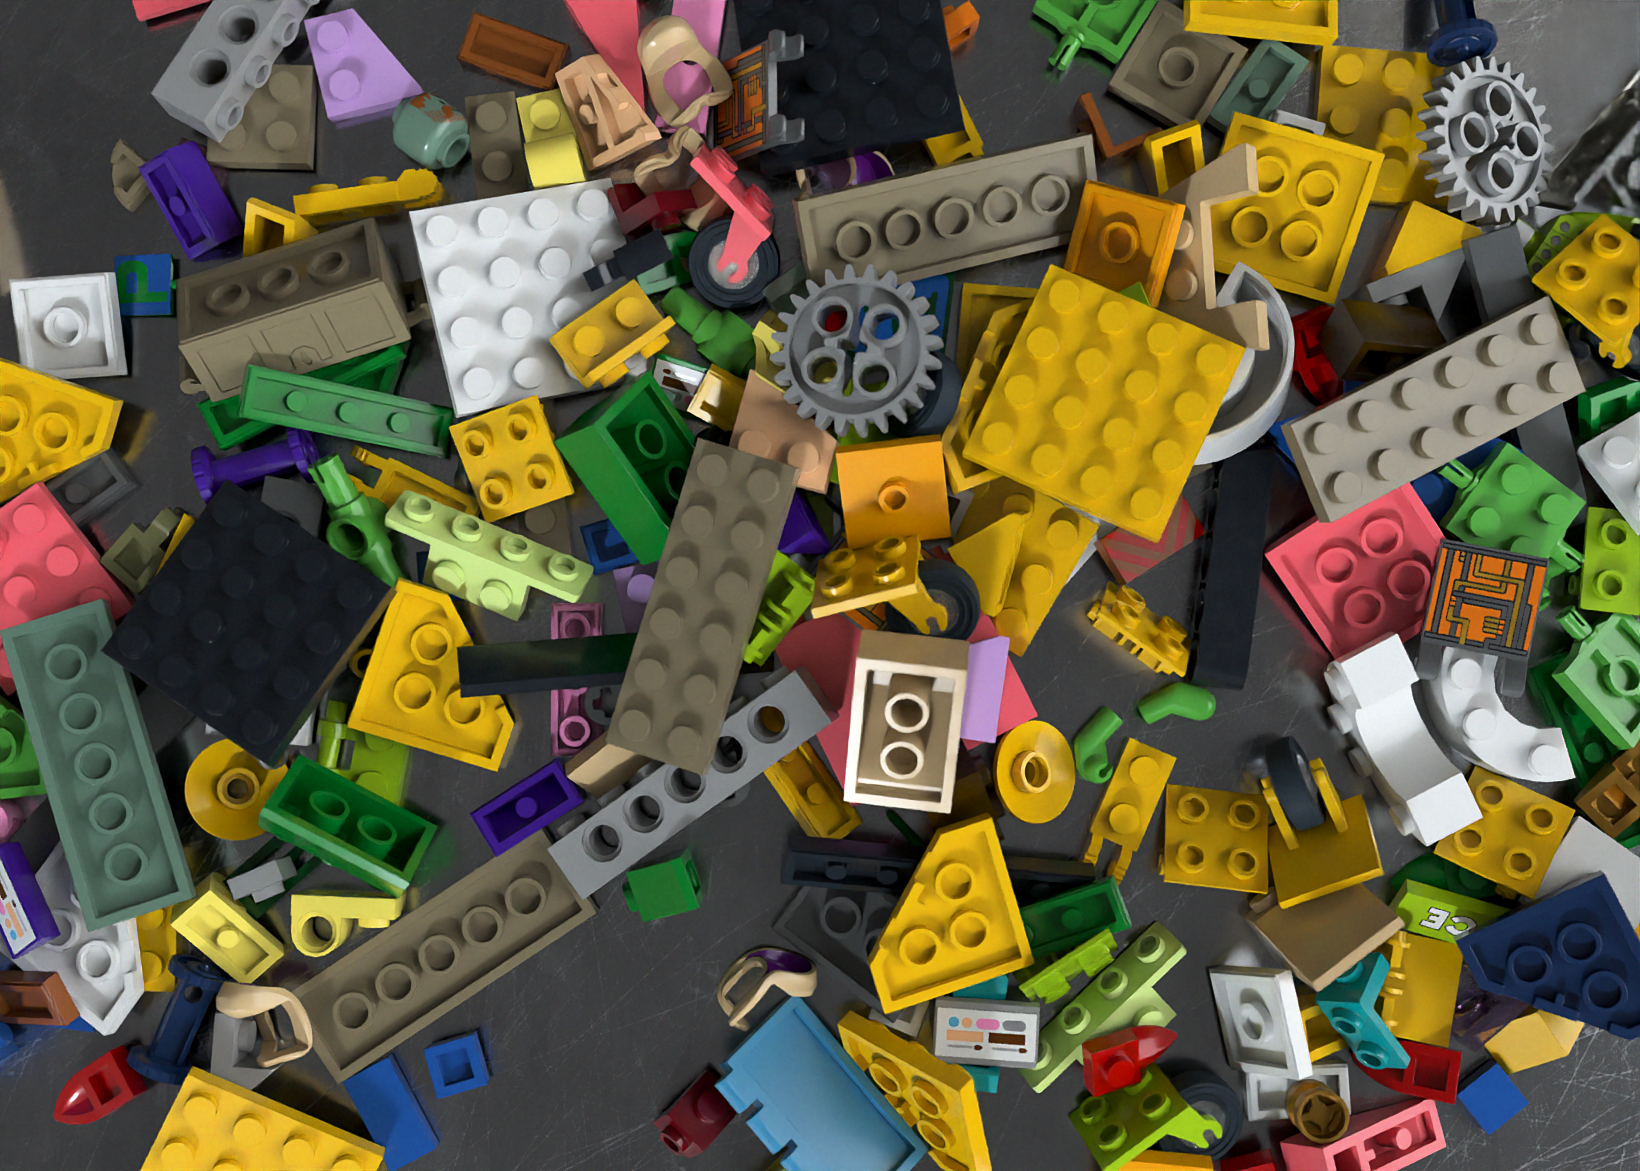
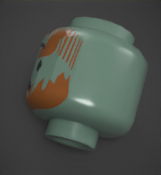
(430, 131)

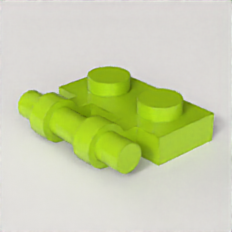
(376, 761)

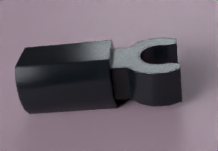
(630, 260)

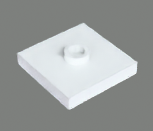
(69, 325)
(1586, 851)
(1261, 1021)

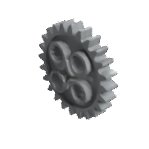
(1480, 168)
(903, 355)

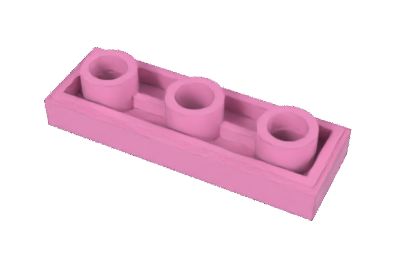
(689, 82)
(570, 724)

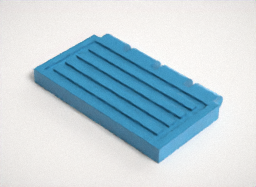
(814, 1098)

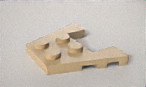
(1190, 280)

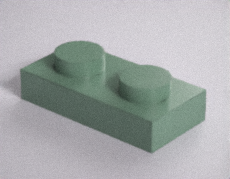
(1259, 84)

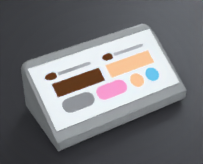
(986, 1032)

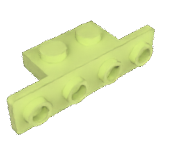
(484, 560)
(1112, 1002)

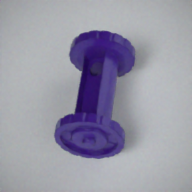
(253, 465)

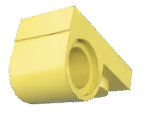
(550, 140)
(339, 907)
(226, 931)

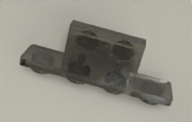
(1603, 156)

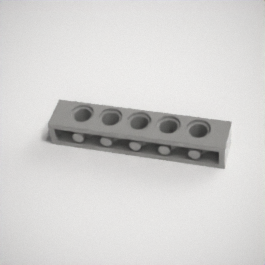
(215, 49)
(592, 863)

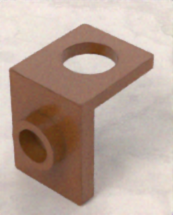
(1092, 123)

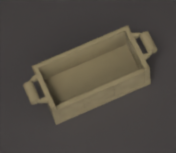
(293, 309)

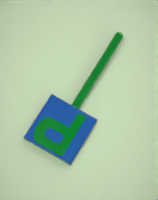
(145, 284)

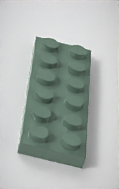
(97, 766)

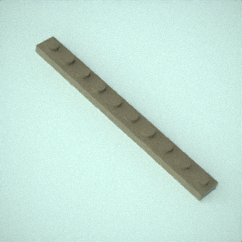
(502, 171)

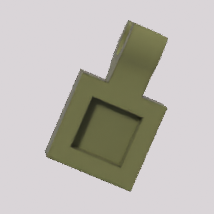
(141, 550)

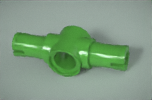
(718, 336)
(356, 521)

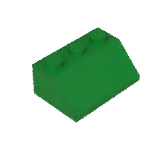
(633, 461)
(347, 826)

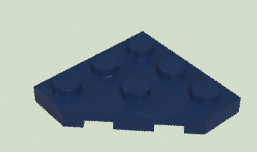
(1564, 956)

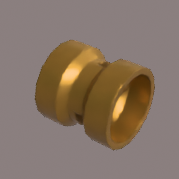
(1323, 1120)

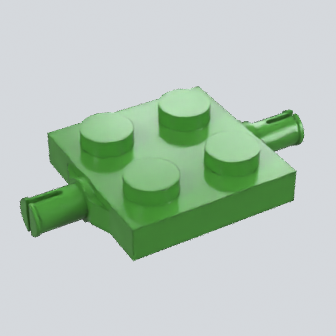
(1094, 25)
(1512, 507)
(1604, 672)

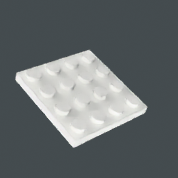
(507, 280)

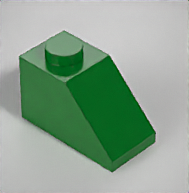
(664, 886)

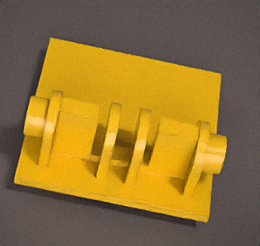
(511, 459)
(1161, 639)
(1215, 839)
(1512, 839)
(1419, 987)

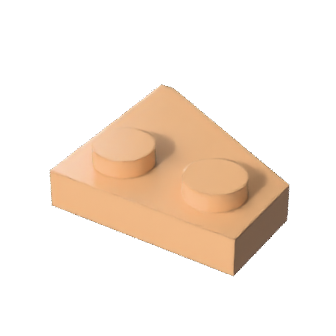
(603, 112)
(775, 431)

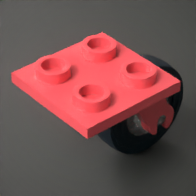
(734, 252)

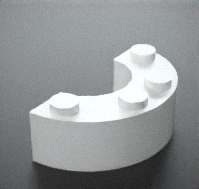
(1261, 378)
(1482, 731)
(1392, 742)

